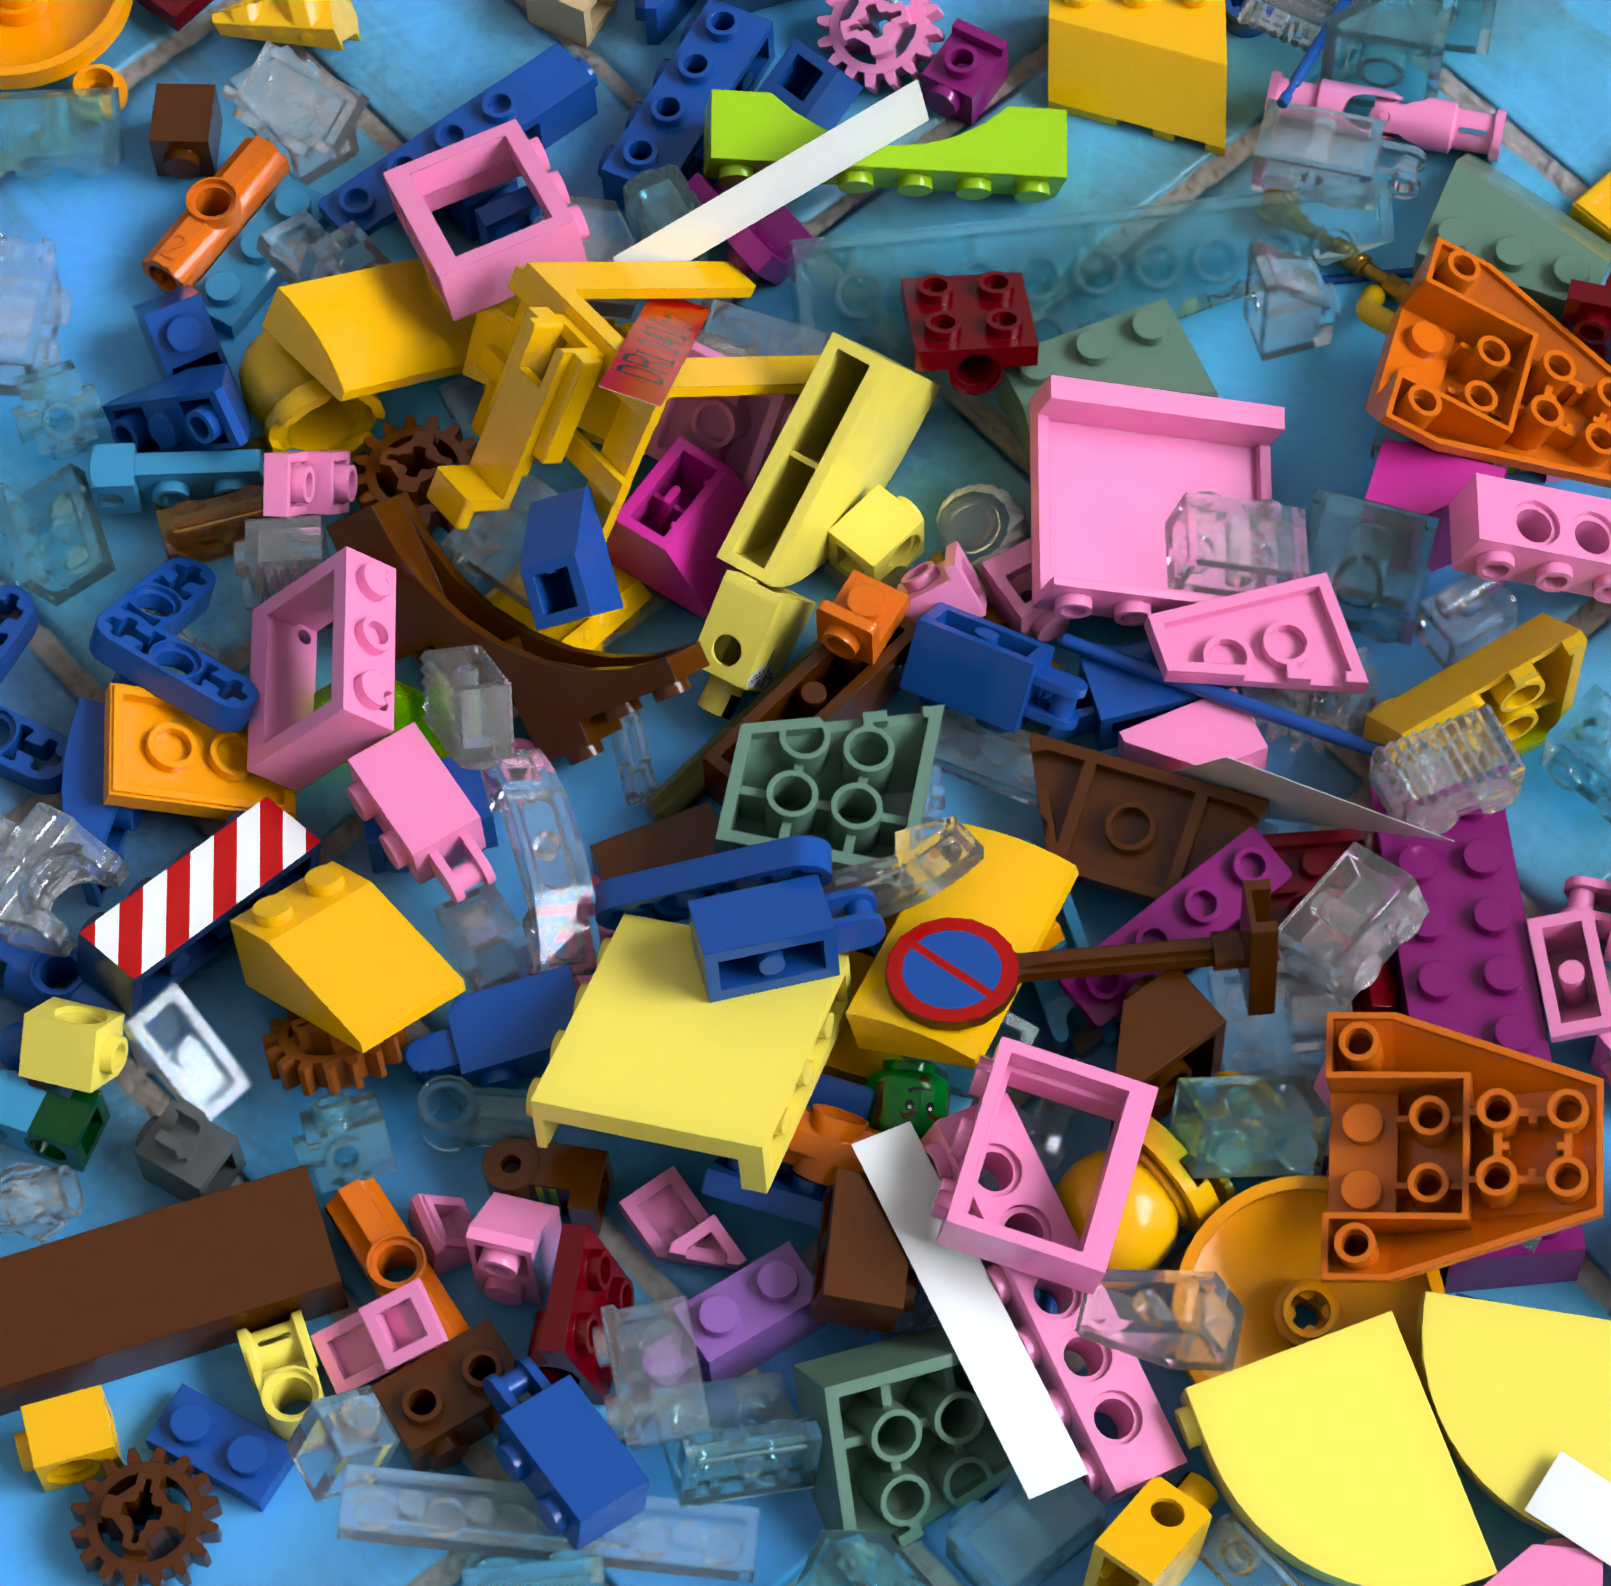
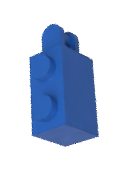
(988, 672)
(1119, 698)
(779, 934)
(564, 1454)

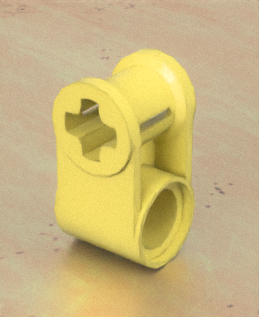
(282, 1370)

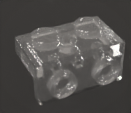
(298, 100)
(653, 1372)

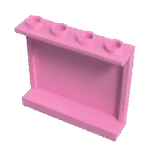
(1111, 473)

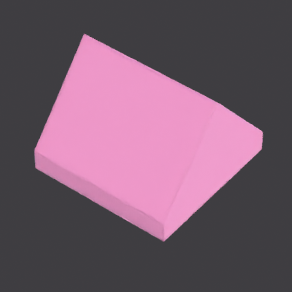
(441, 1228)

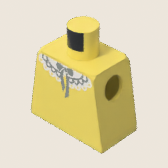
(748, 638)

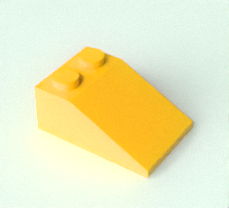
(342, 957)

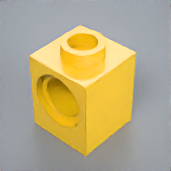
(68, 1438)

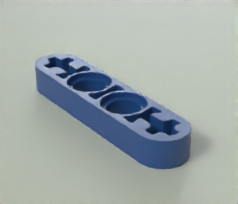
(664, 890)

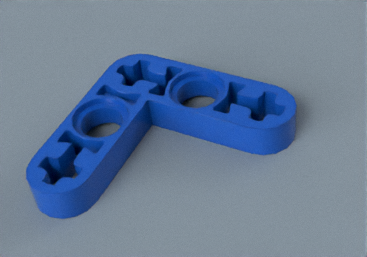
(141, 643)
(40, 740)

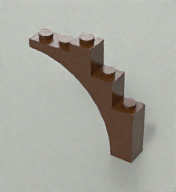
(561, 691)

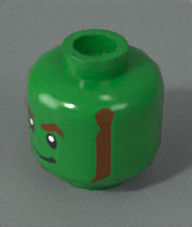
(907, 1093)

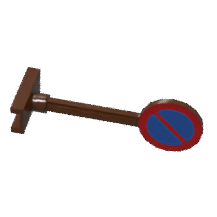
(967, 973)

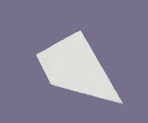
(1296, 801)

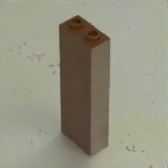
(163, 1287)

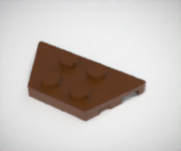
(1131, 822)

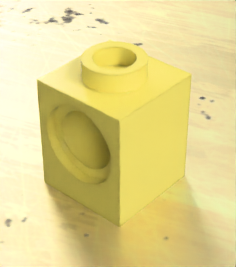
(877, 535)
(72, 1044)

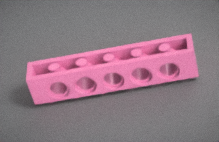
(1532, 536)
(1114, 1379)

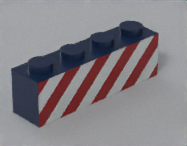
(185, 912)

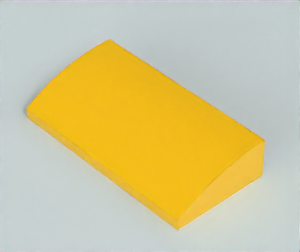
(369, 329)
(1011, 890)

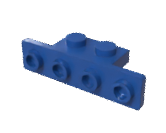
(366, 195)

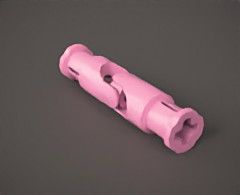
(1425, 123)

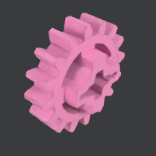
(889, 50)

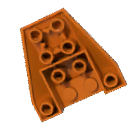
(1492, 374)
(1449, 1148)

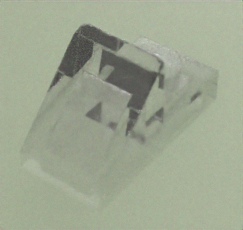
(185, 1052)

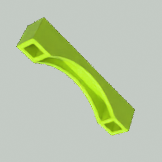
(1010, 154)

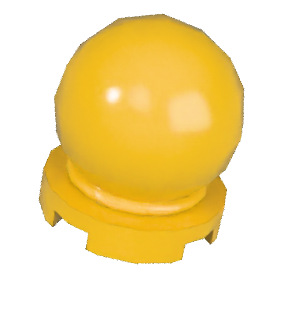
(298, 407)
(1156, 1205)

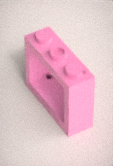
(467, 168)
(284, 734)
(1071, 1084)

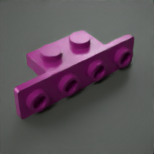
(1191, 909)

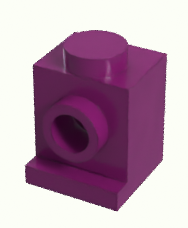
(965, 73)

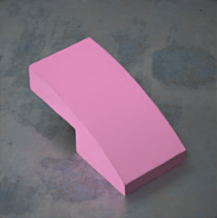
(379, 1337)

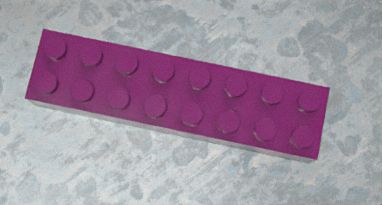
(1477, 977)

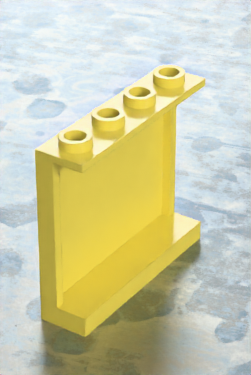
(683, 1072)

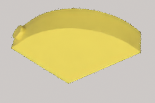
(831, 453)
(1515, 1392)
(1340, 1462)

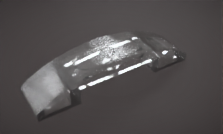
(549, 860)
(923, 865)

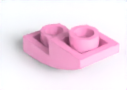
(308, 483)

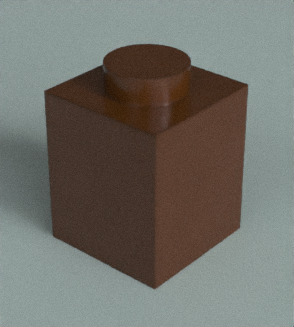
(186, 130)

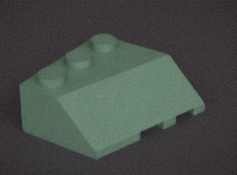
(1516, 234)
(1131, 349)
(831, 781)
(897, 1435)

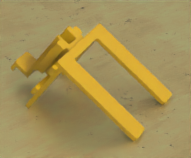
(542, 387)

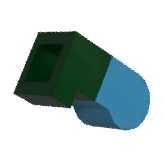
(49, 1123)

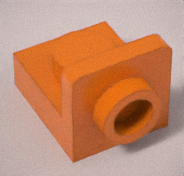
(861, 618)

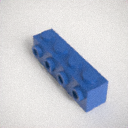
(716, 51)

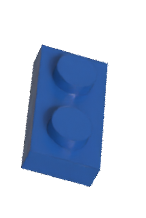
(224, 1445)

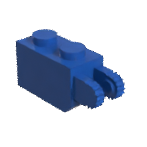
(498, 1031)

